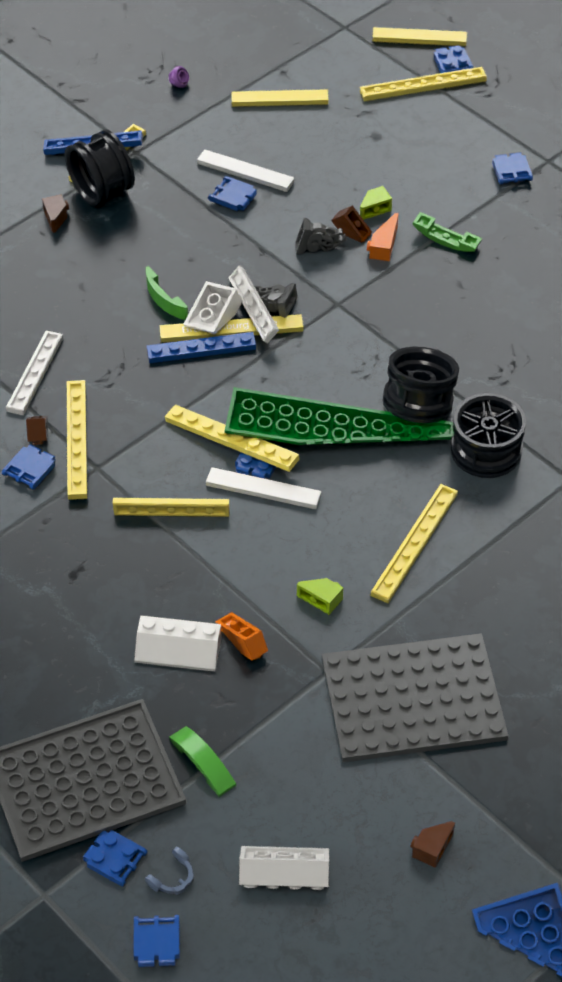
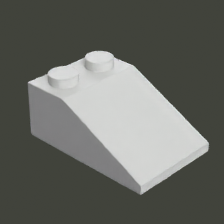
(213, 308)

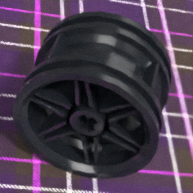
(99, 167)
(420, 384)
(488, 435)

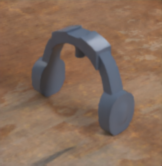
(156, 885)

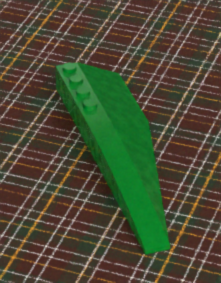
(321, 422)

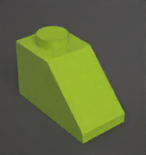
(375, 203)
(321, 593)

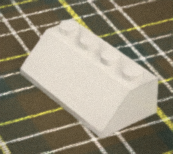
(178, 643)
(284, 867)

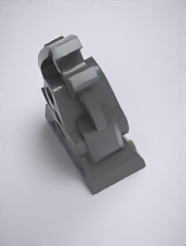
(317, 236)
(278, 298)

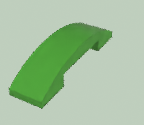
(444, 236)
(172, 306)
(204, 759)

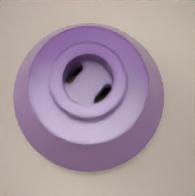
(179, 77)

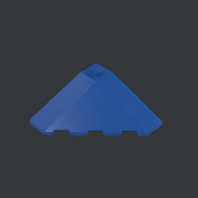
(528, 924)

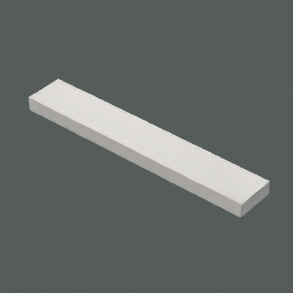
(245, 170)
(253, 304)
(34, 373)
(263, 488)

